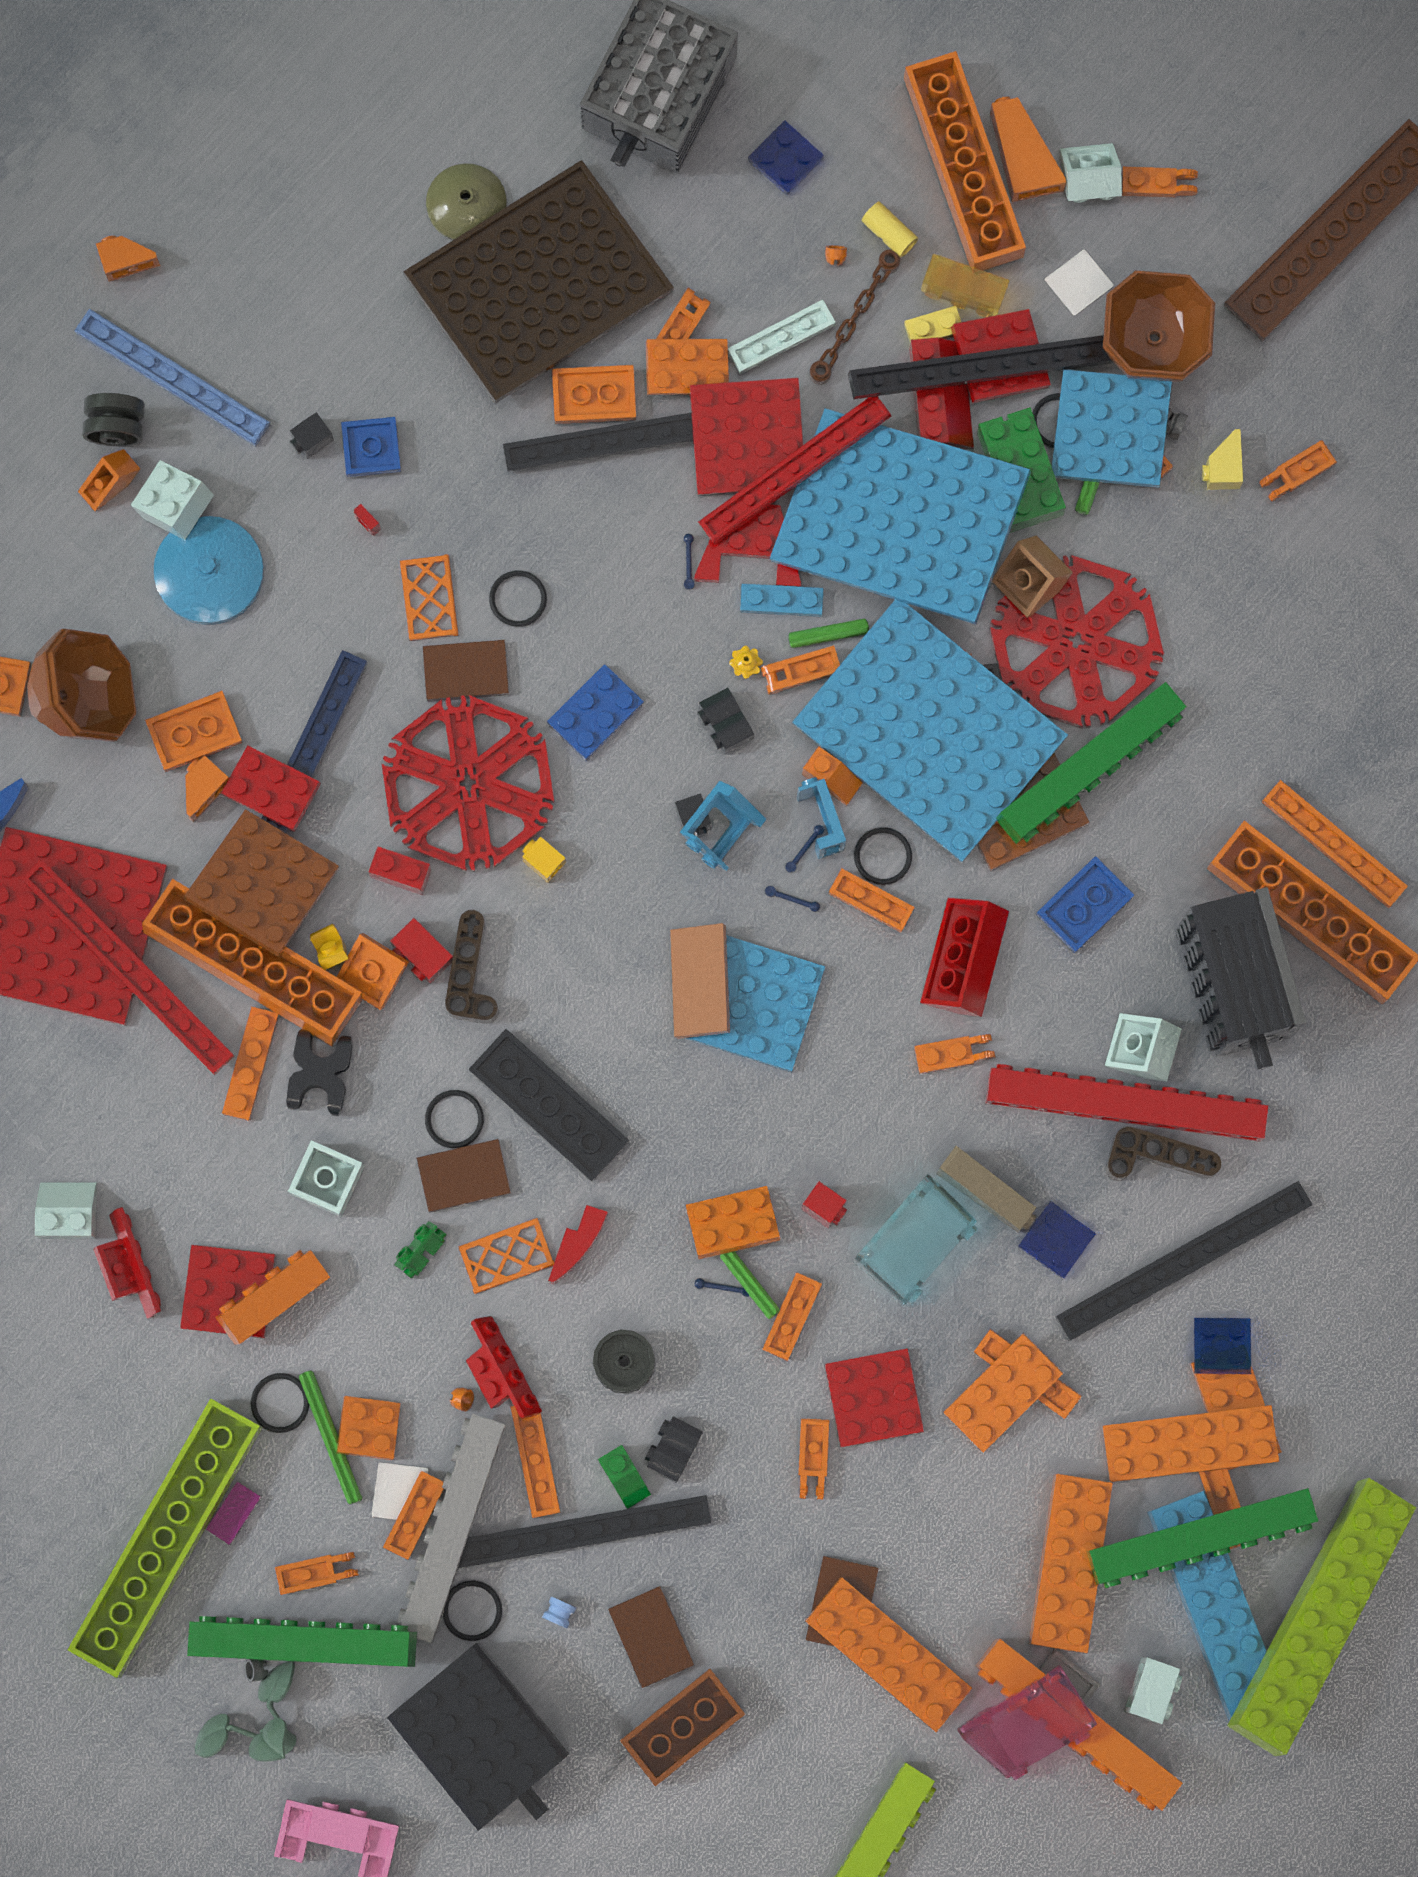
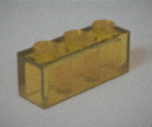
(964, 286)

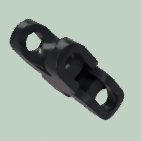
(319, 1072)

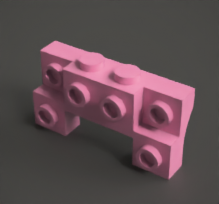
(337, 1829)

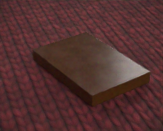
(465, 670)
(463, 1175)
(858, 1575)
(650, 1637)

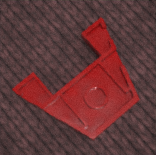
(750, 540)

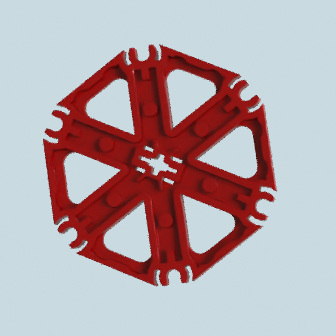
(1083, 659)
(447, 798)

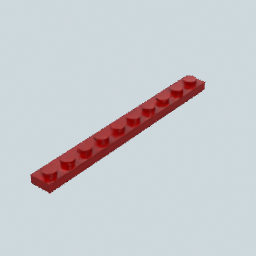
(127, 967)

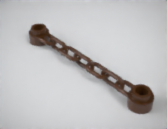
(887, 268)

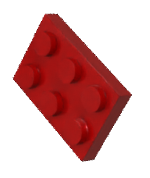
(271, 788)

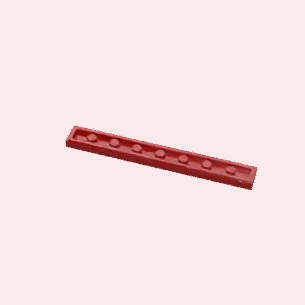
(794, 469)

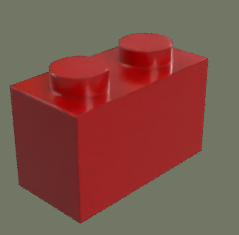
(400, 870)
(421, 951)
(825, 1205)

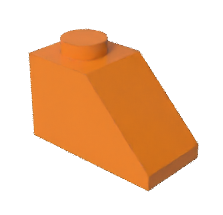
(124, 257)
(108, 479)
(839, 779)
(203, 786)

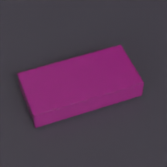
(233, 1513)

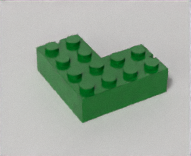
(1020, 444)

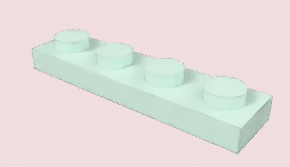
(781, 337)

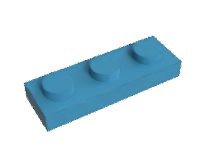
(781, 600)

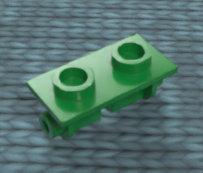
(412, 1257)

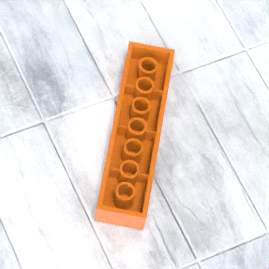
(964, 162)
(1315, 913)
(282, 983)
(1106, 1746)

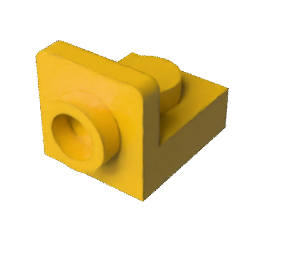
(329, 946)

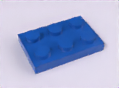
(595, 712)
(1085, 904)

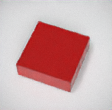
(366, 520)

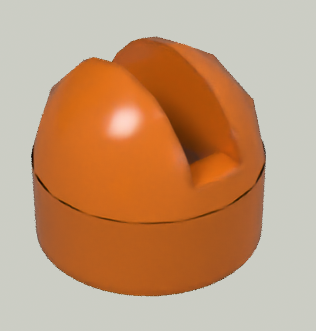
(835, 252)
(462, 1398)

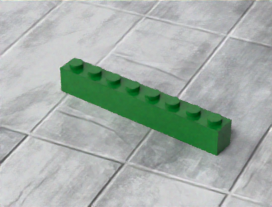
(1090, 763)
(1203, 1536)
(302, 1644)

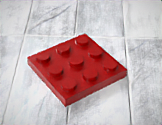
(998, 333)
(216, 1278)
(874, 1398)

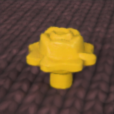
(745, 662)

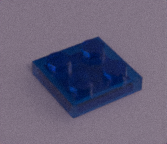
(785, 157)
(1056, 1240)
(1222, 1345)

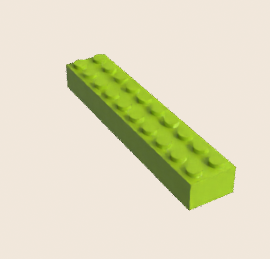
(165, 1539)
(1321, 1617)

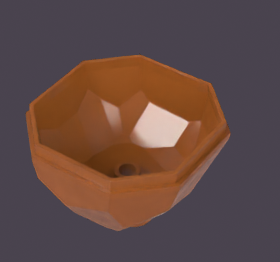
(1160, 305)
(82, 686)

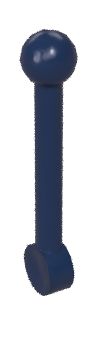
(688, 583)
(791, 866)
(770, 891)
(700, 1283)

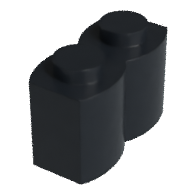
(725, 720)
(673, 1449)

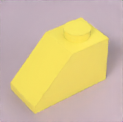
(1224, 465)

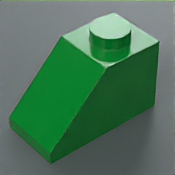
(624, 1476)

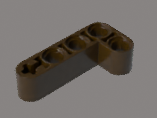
(468, 965)
(1165, 1158)

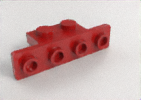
(123, 1266)
(499, 1372)

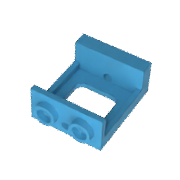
(735, 809)
(835, 840)

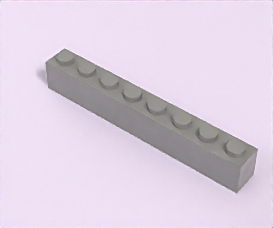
(452, 1527)

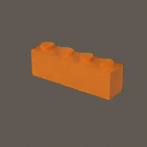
(271, 1297)

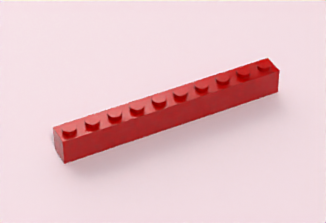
(1127, 1104)

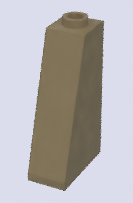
(986, 1190)

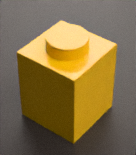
(543, 858)

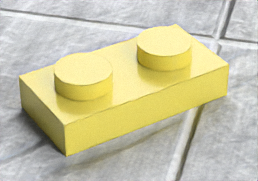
(933, 324)

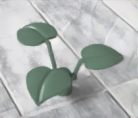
(273, 1739)

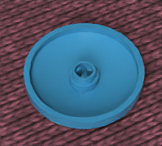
(209, 573)

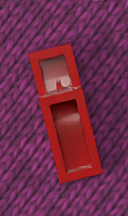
(577, 1243)

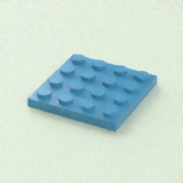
(1111, 429)
(767, 1004)

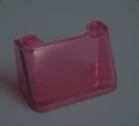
(1029, 1724)

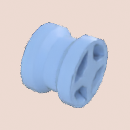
(559, 1612)

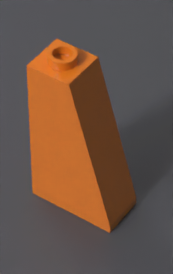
(1024, 155)

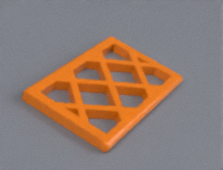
(408, 587)
(486, 1242)

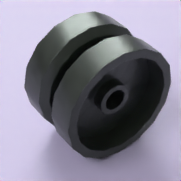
(113, 419)
(626, 1378)

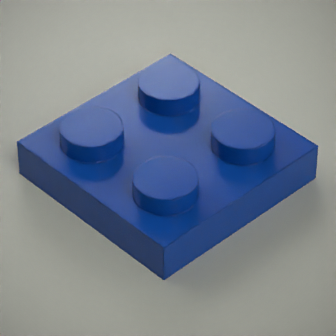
(371, 447)

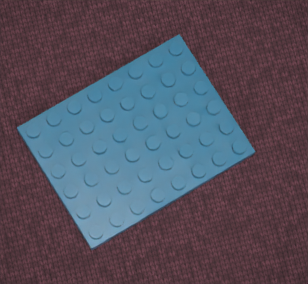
(904, 520)
(930, 729)

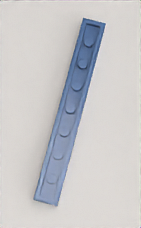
(172, 377)

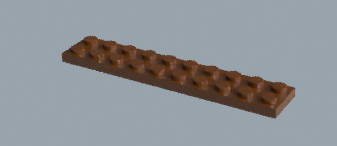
(1329, 235)

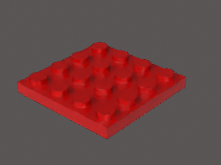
(743, 431)

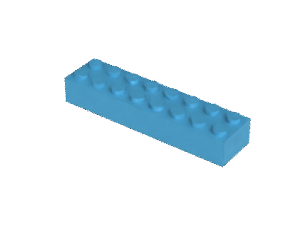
(1215, 1608)

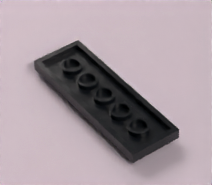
(549, 1105)

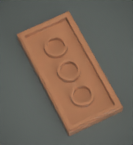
(700, 981)

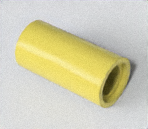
(889, 229)

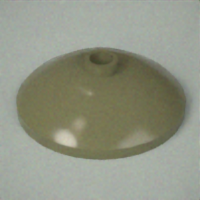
(454, 215)

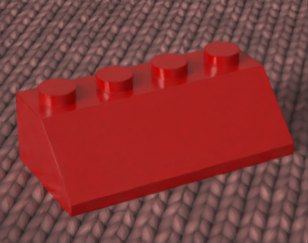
(944, 411)
(965, 956)

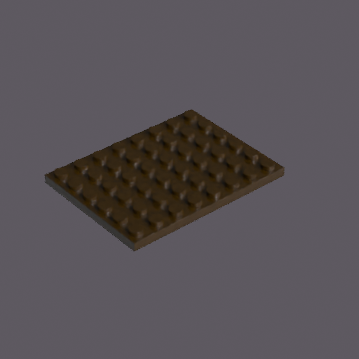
(538, 281)

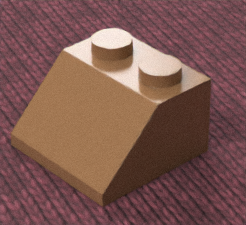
(1031, 575)

